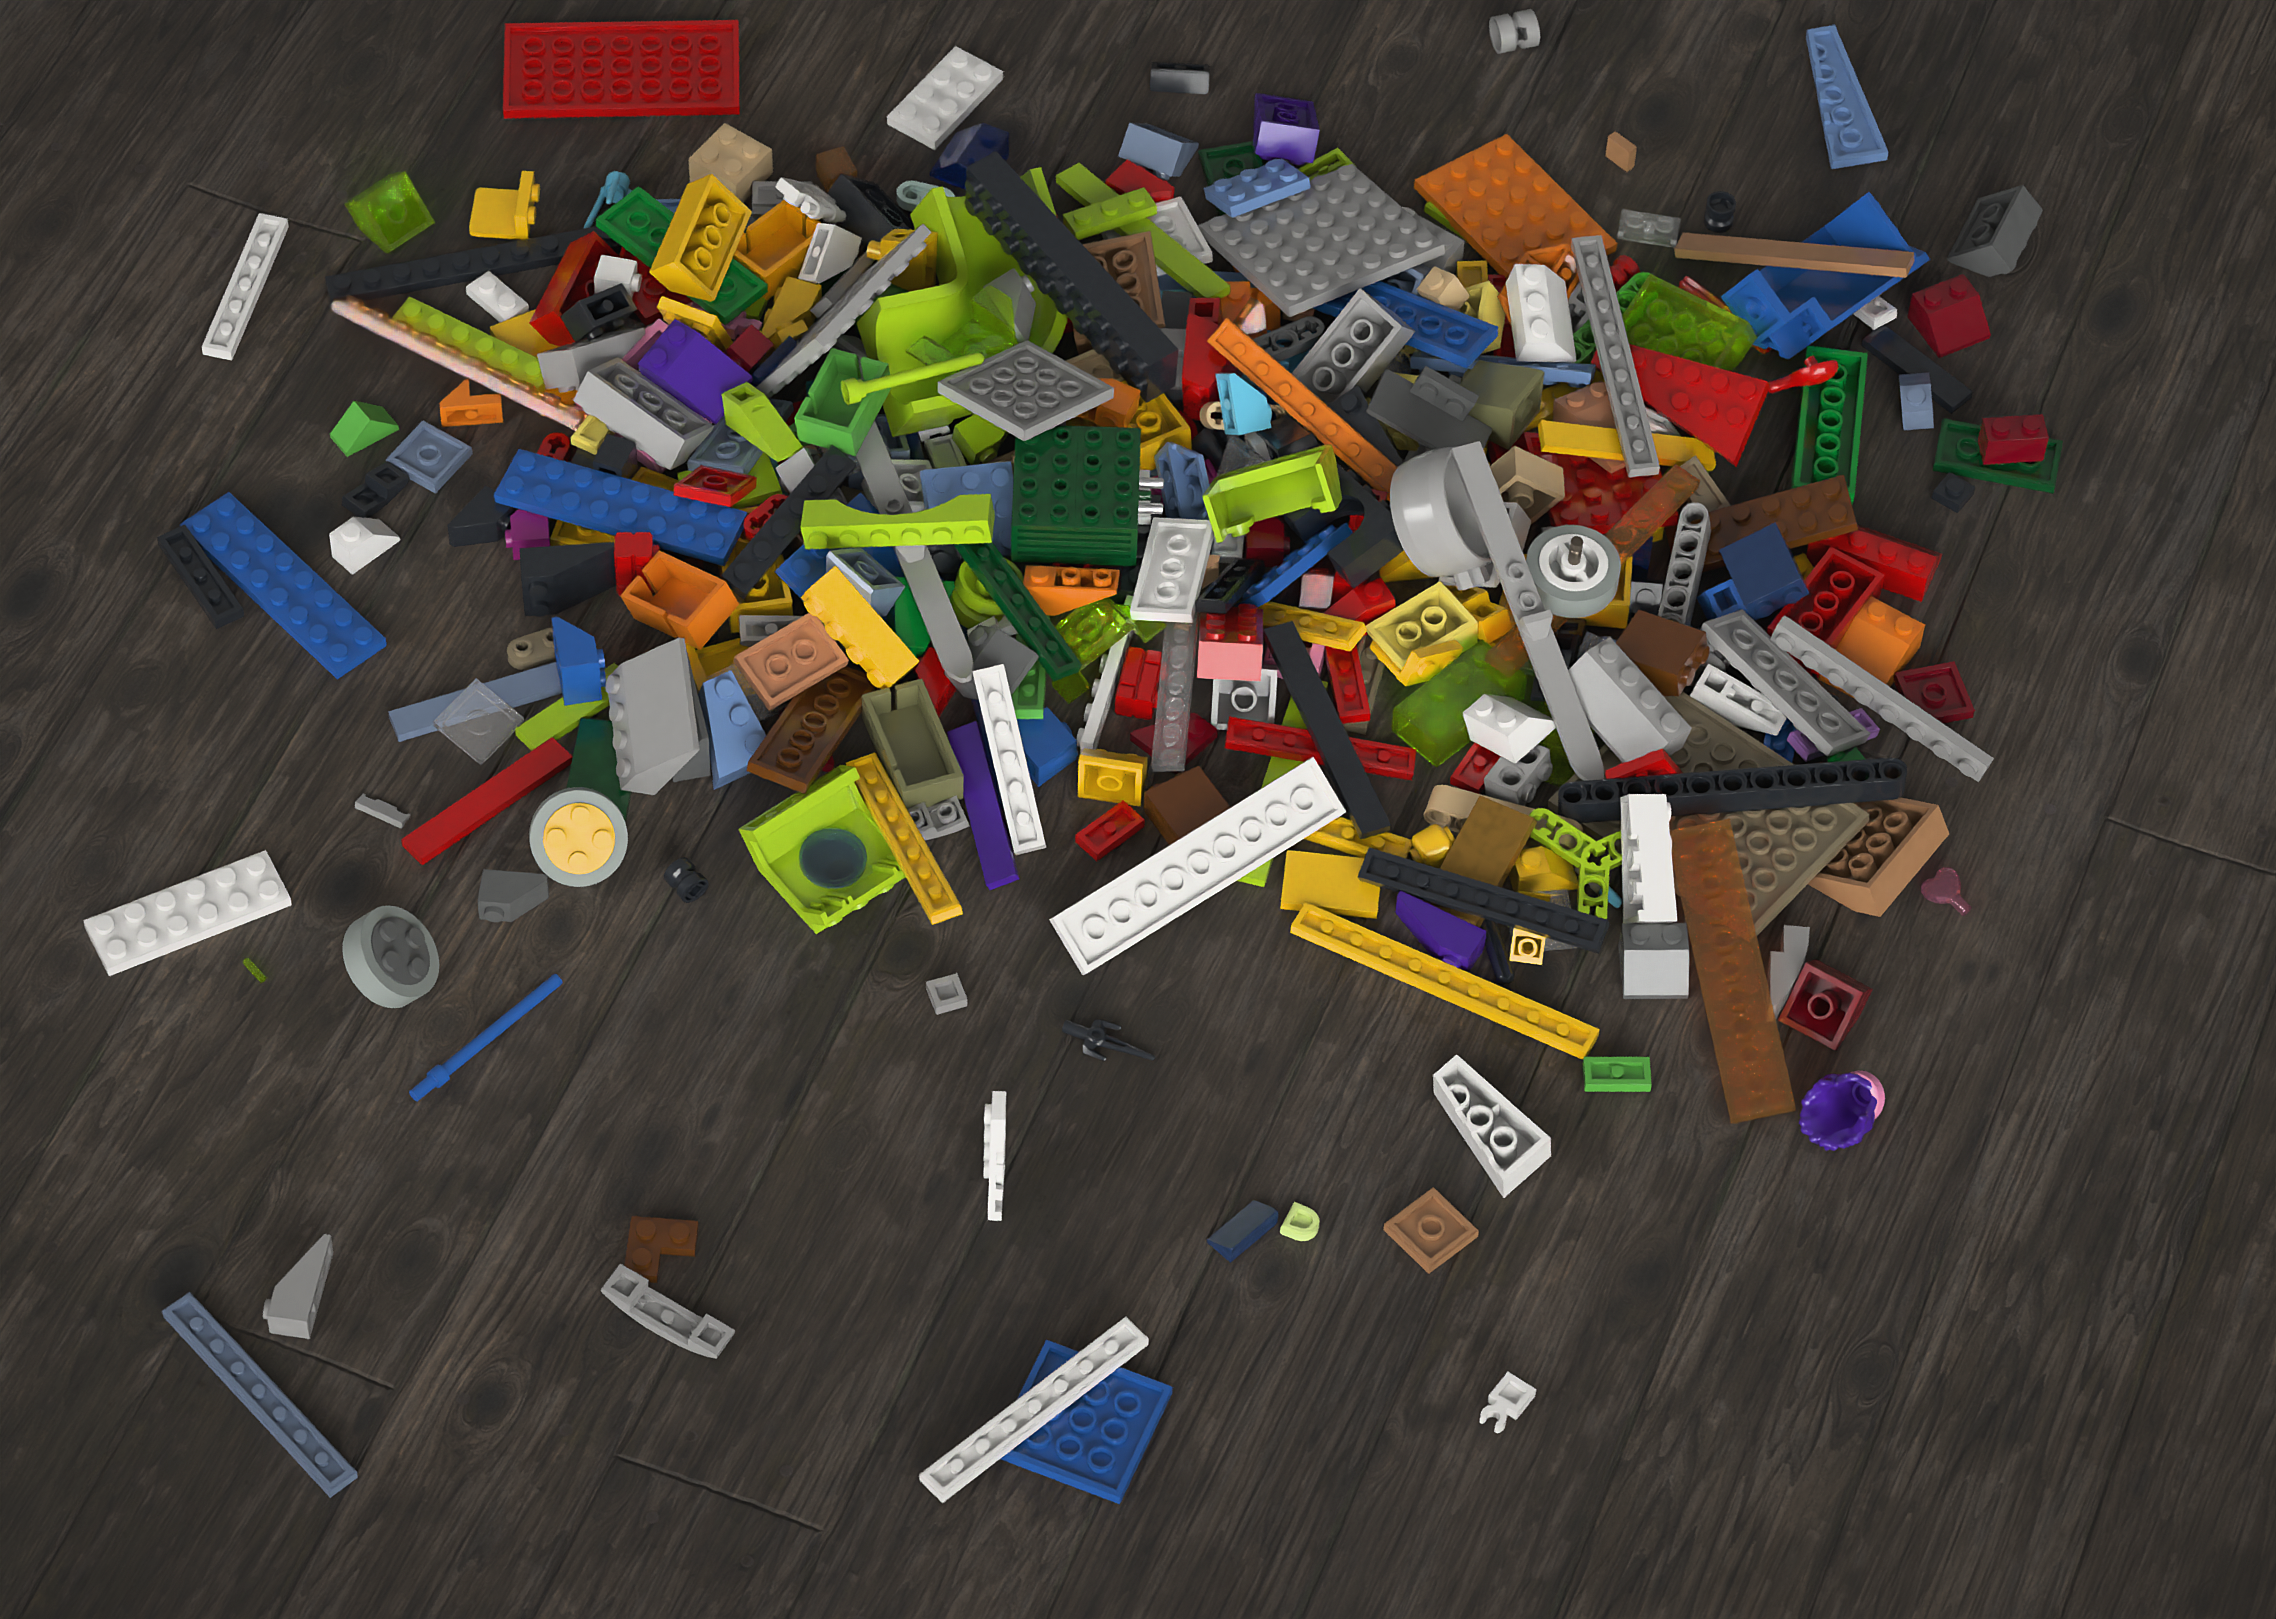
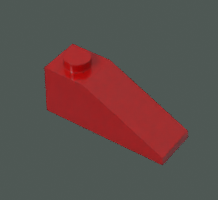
(1363, 604)

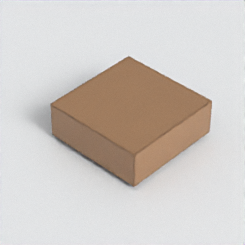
(1621, 151)

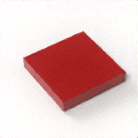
(715, 486)

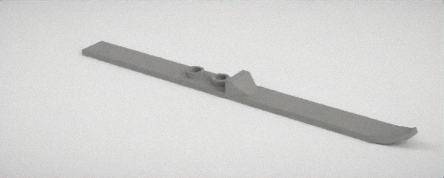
(916, 562)
(1528, 611)

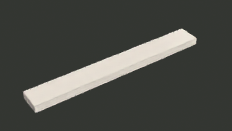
(1033, 1409)

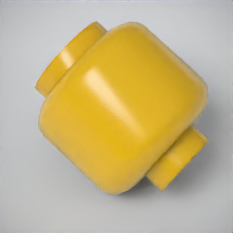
(1432, 845)

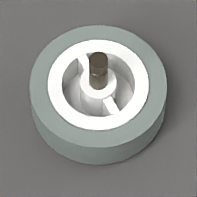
(1574, 570)

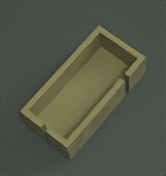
(912, 744)

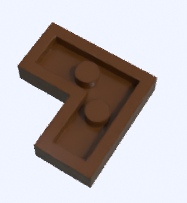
(657, 1236)

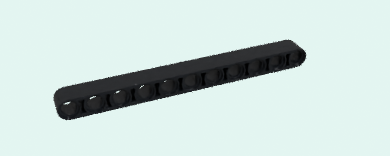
(1740, 789)

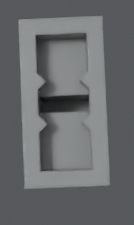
(1519, 781)

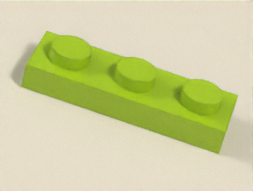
(1110, 213)

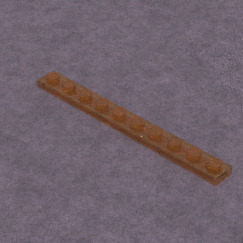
(451, 357)
(1627, 536)

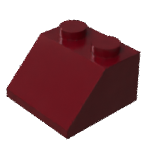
(1949, 316)
(1824, 1003)

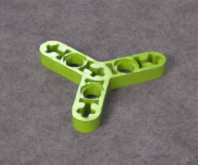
(1579, 856)

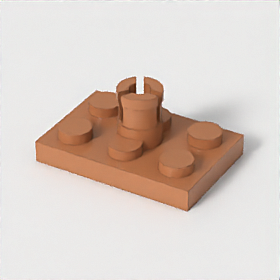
(790, 661)

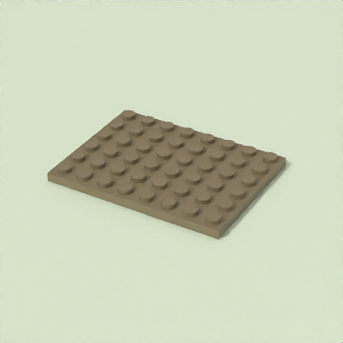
(1775, 847)

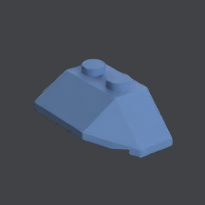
(1184, 481)

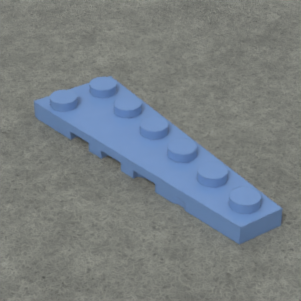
(1845, 113)

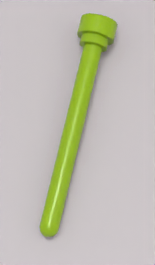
(855, 389)

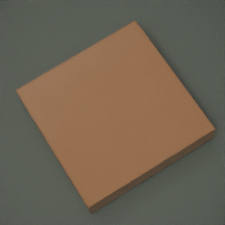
(1431, 1230)

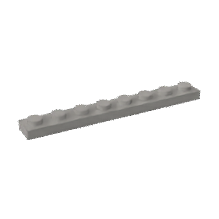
(1881, 699)

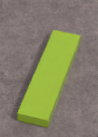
(560, 719)

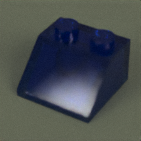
(967, 148)

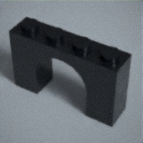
(1365, 549)

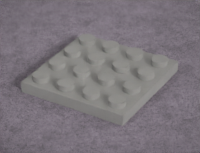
(1025, 390)

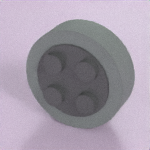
(390, 956)

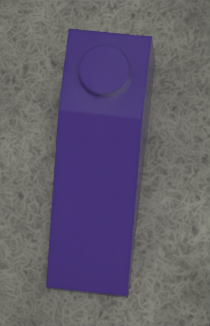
(1441, 933)

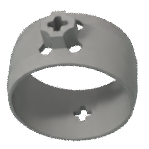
(1438, 520)

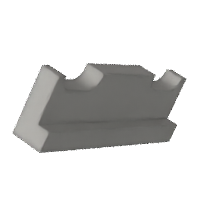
(381, 810)

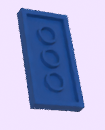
(1295, 565)

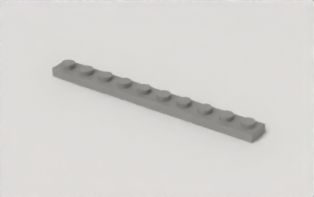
(1615, 356)

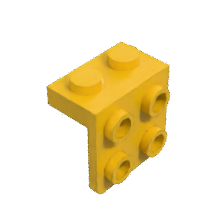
(505, 211)
(1422, 662)

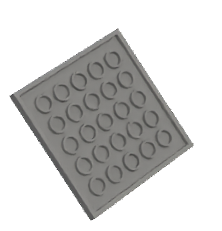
(1322, 241)
(842, 315)

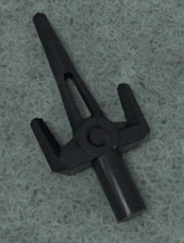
(1096, 1037)

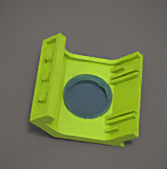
(823, 850)

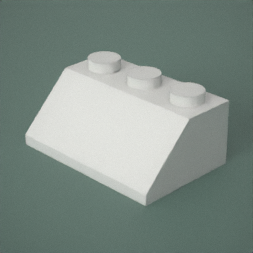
(1539, 315)

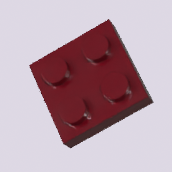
(1937, 691)

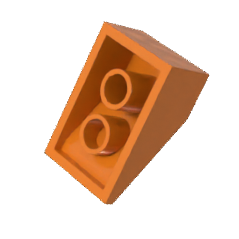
(1880, 641)

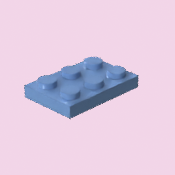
(1257, 187)

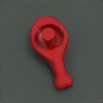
(1812, 374)

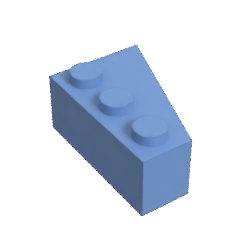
(730, 726)

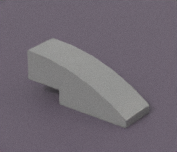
(1786, 965)

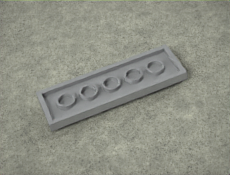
(1785, 683)

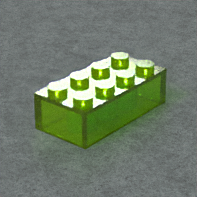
(1433, 714)

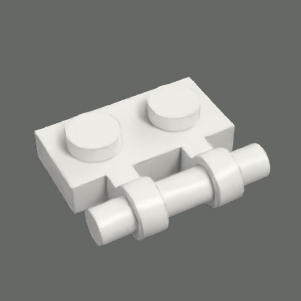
(814, 201)

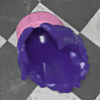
(1841, 1109)

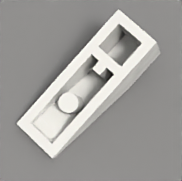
(1737, 702)

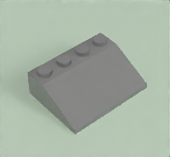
(652, 717)

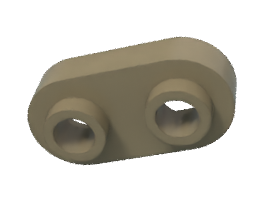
(538, 652)

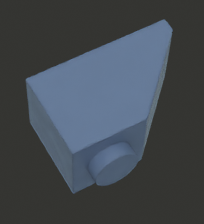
(1916, 401)

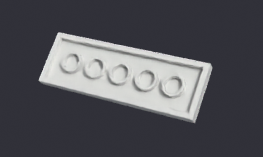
(187, 913)

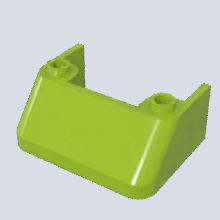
(1272, 489)

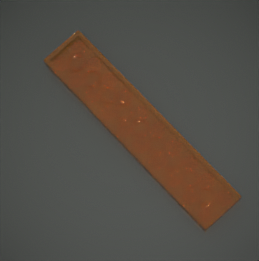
(1731, 972)

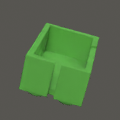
(825, 416)

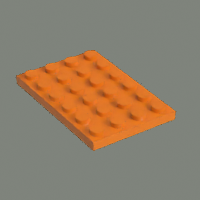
(1506, 204)

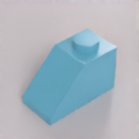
(1242, 405)

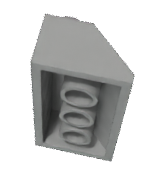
(1353, 348)
(642, 413)
(1625, 704)

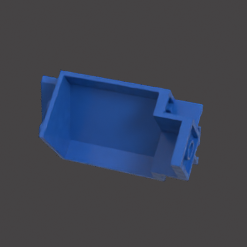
(1800, 305)

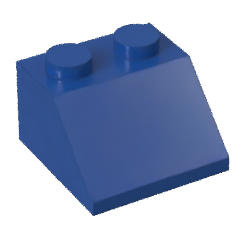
(578, 663)

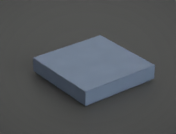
(430, 456)

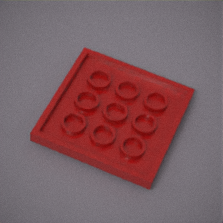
(1597, 496)

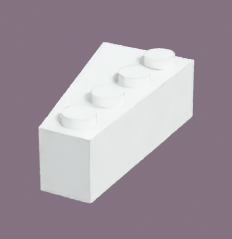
(1494, 1129)

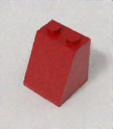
(1200, 367)

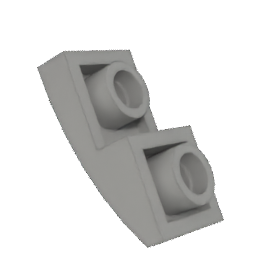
(939, 819)

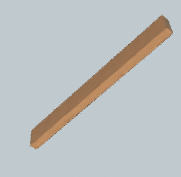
(1794, 255)

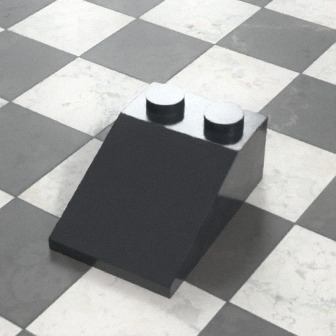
(1352, 409)
(565, 575)

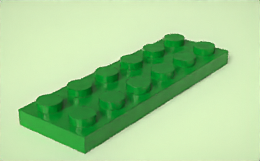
(640, 226)

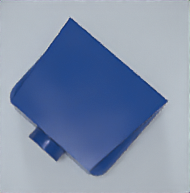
(1047, 746)

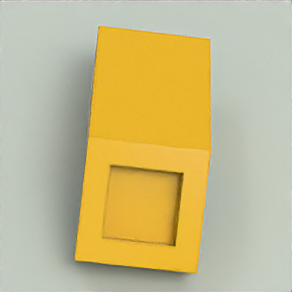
(1525, 945)

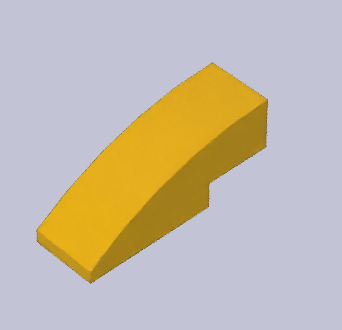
(1491, 618)

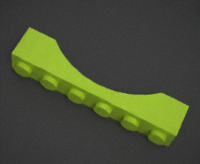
(958, 521)

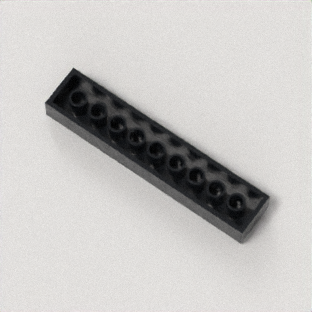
(1071, 277)

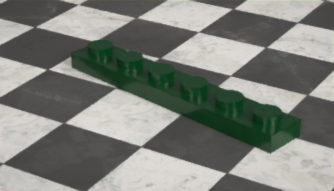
(1020, 609)

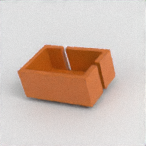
(685, 600)

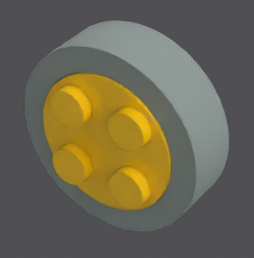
(578, 836)

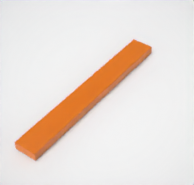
(1303, 405)

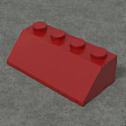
(569, 284)
(1905, 565)

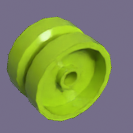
(971, 599)

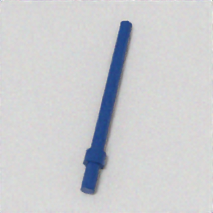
(440, 1073)

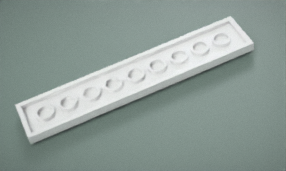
(1197, 866)

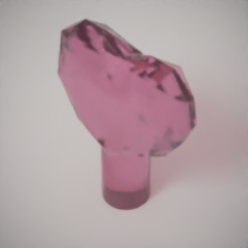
(1945, 889)

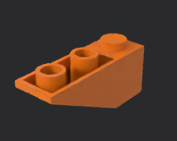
(1117, 411)
(1069, 588)

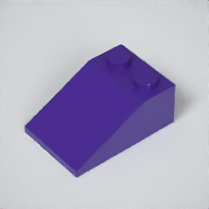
(1285, 129)
(692, 370)

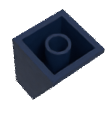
(1764, 572)

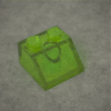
(390, 211)

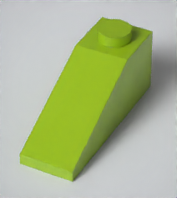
(978, 439)

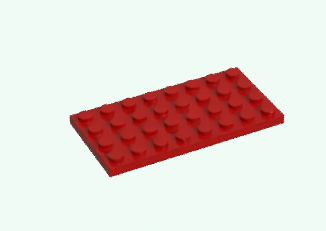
(621, 69)

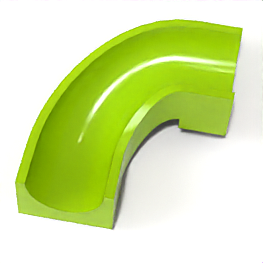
(964, 265)

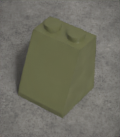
(1506, 398)

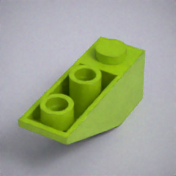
(757, 421)

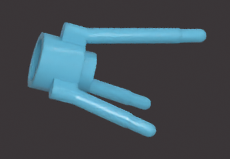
(615, 189)

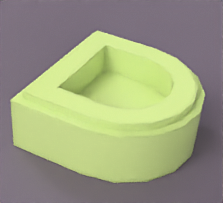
(1300, 1223)

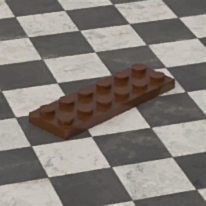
(1800, 513)
(811, 730)

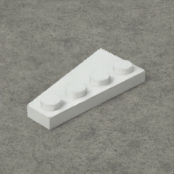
(995, 1152)

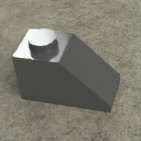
(510, 894)

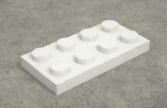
(945, 97)
(1172, 570)

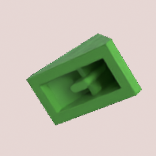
(361, 427)

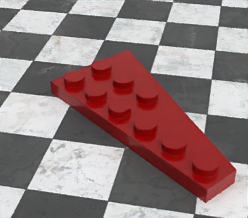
(1700, 398)

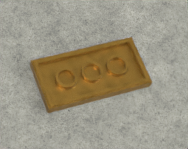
(1487, 847)

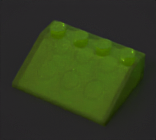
(1686, 326)

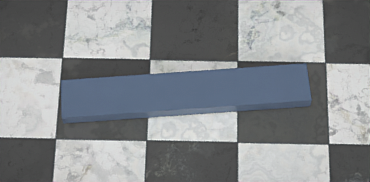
(513, 689)

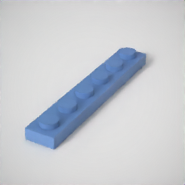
(1574, 374)

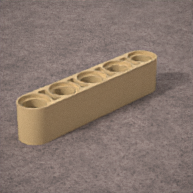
(1452, 806)

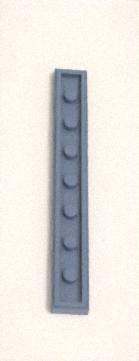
(260, 1394)

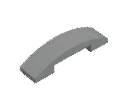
(664, 1316)

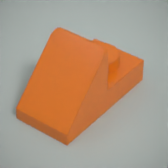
(463, 409)

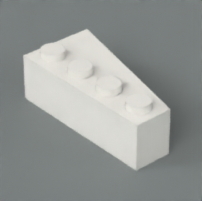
(1647, 859)

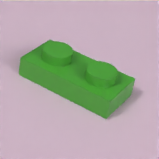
(1617, 1074)

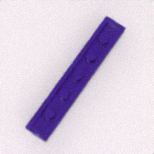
(983, 806)

